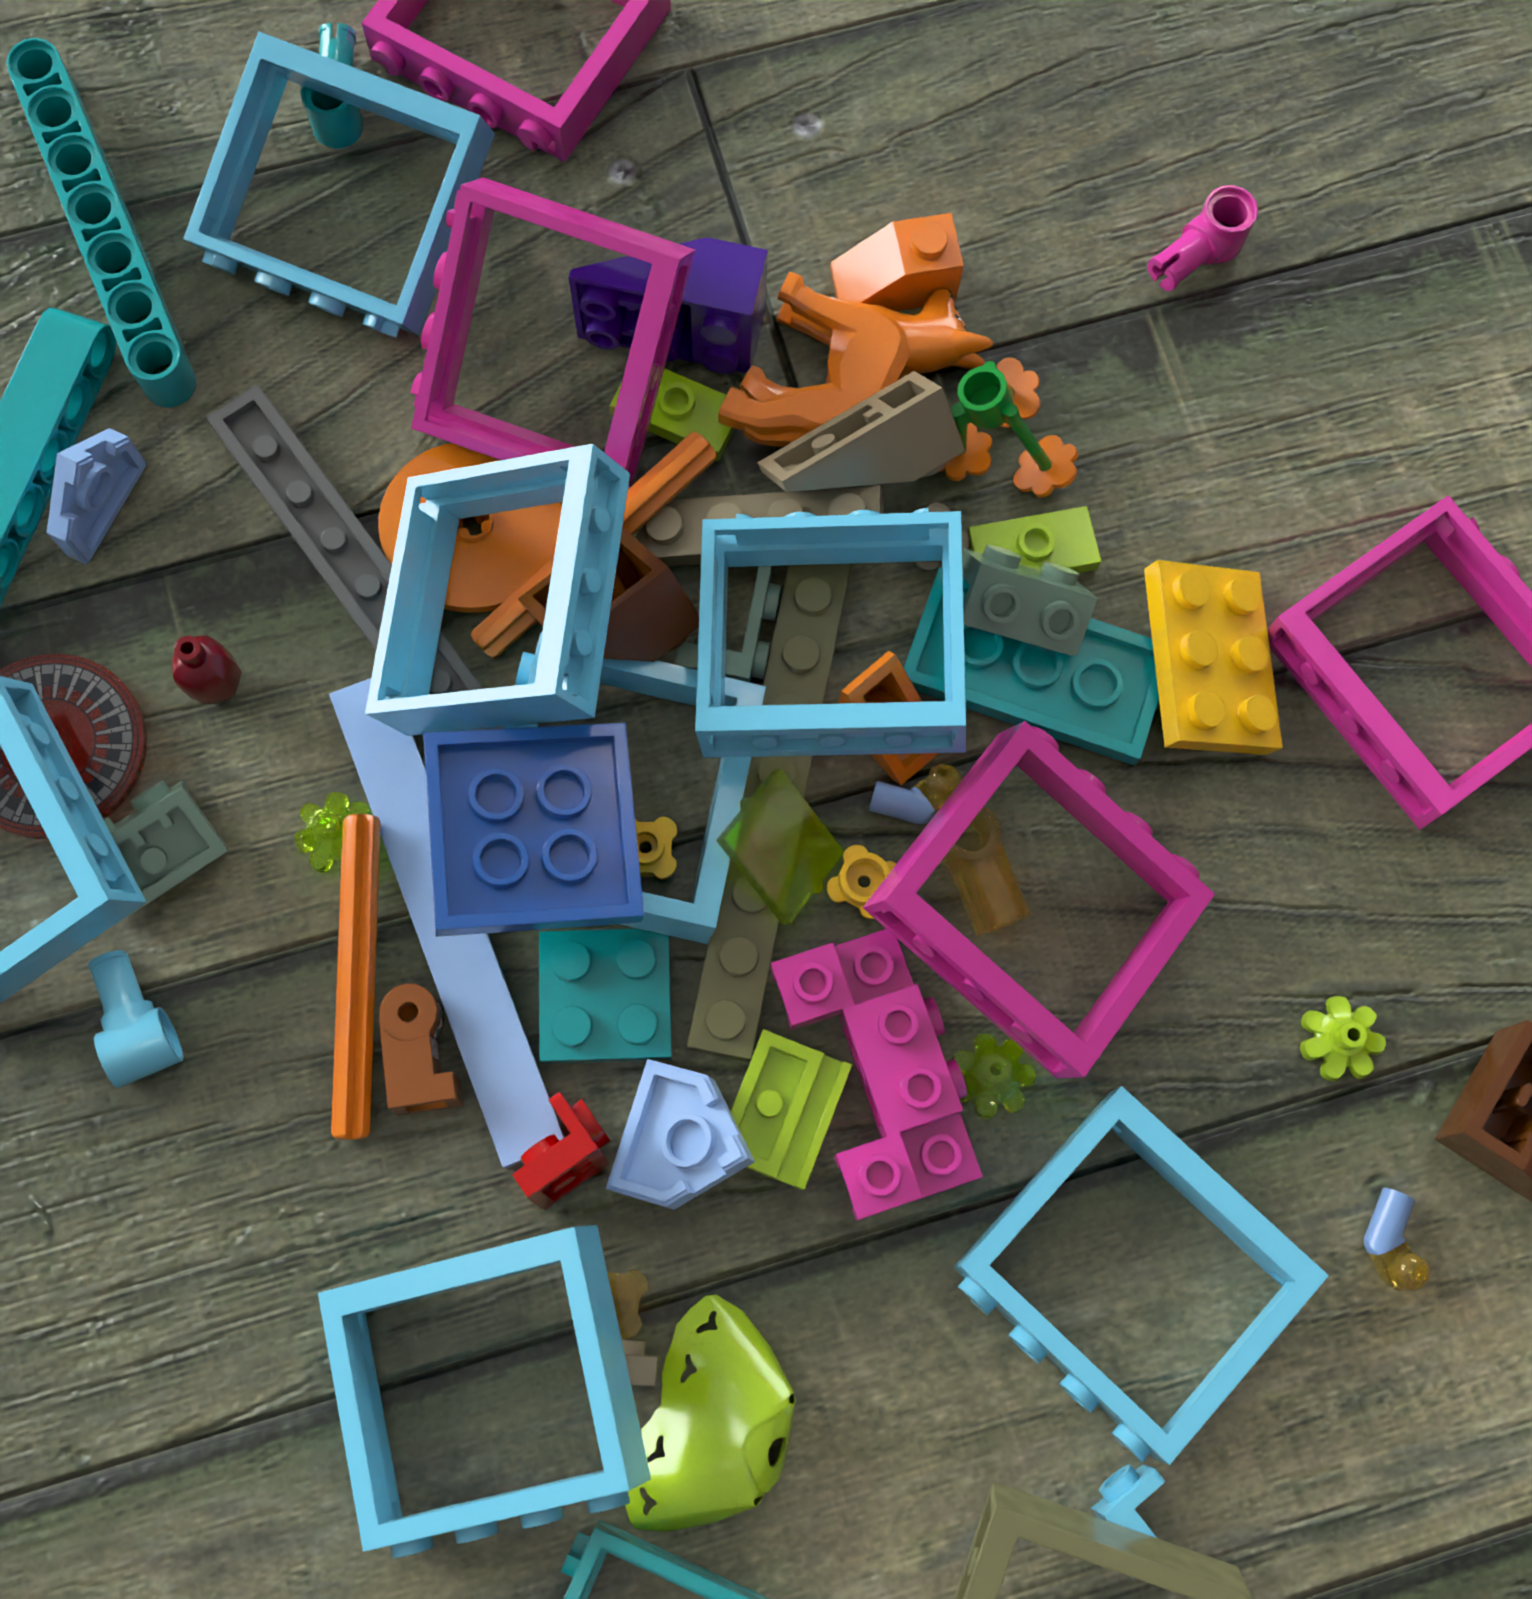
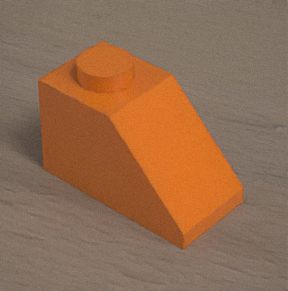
(901, 264)

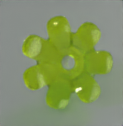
(324, 829)
(991, 1088)

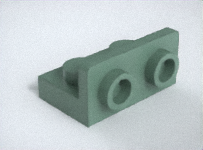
(165, 839)

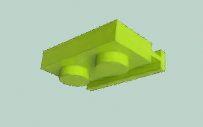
(787, 1106)

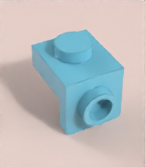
(1124, 1492)

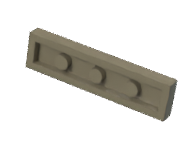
(676, 529)

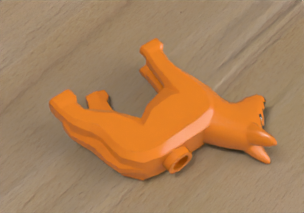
(866, 354)

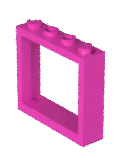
(499, 102)
(458, 280)
(1348, 702)
(976, 975)

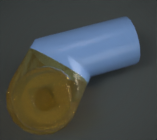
(921, 801)
(1388, 1248)

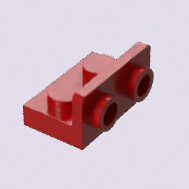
(557, 1166)

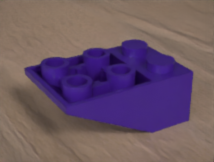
(717, 315)

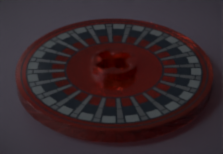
(96, 724)

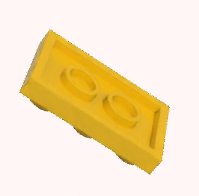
(1212, 658)

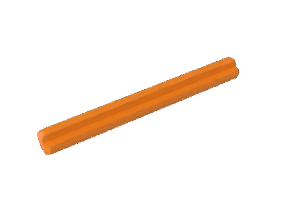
(642, 503)
(356, 977)

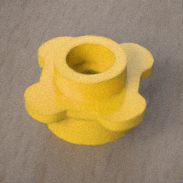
(660, 836)
(858, 863)

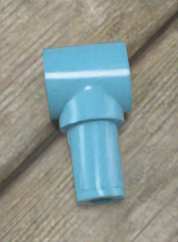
(135, 1034)

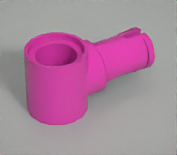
(1206, 239)

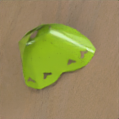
(714, 1423)

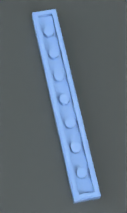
(461, 965)

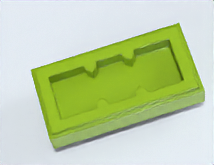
(686, 408)
(1052, 537)

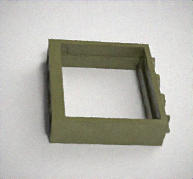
(1017, 1514)

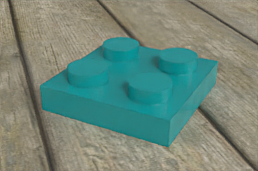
(604, 996)

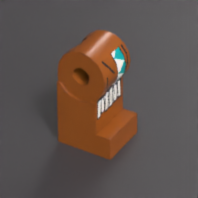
(410, 1052)

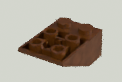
(1494, 1111)

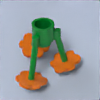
(1004, 397)

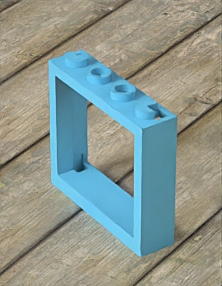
(240, 147)
(577, 602)
(677, 683)
(828, 728)
(76, 834)
(1215, 1200)
(603, 1368)

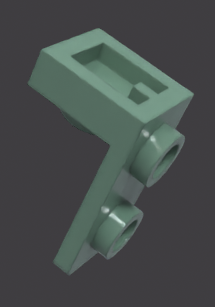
(755, 653)

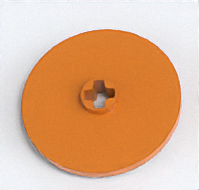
(484, 565)

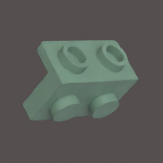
(1026, 603)

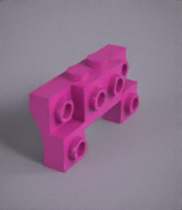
(898, 1064)

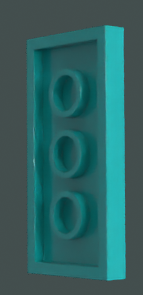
(1090, 699)

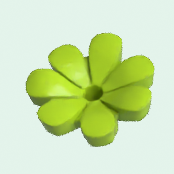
(1332, 1041)

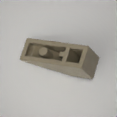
(882, 440)

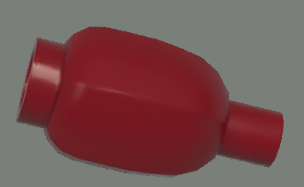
(205, 669)

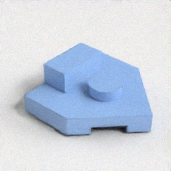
(90, 490)
(677, 1139)

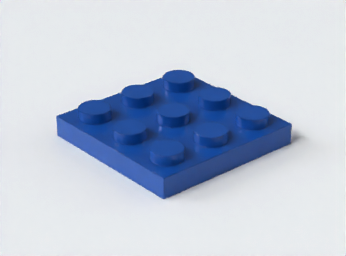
(532, 829)

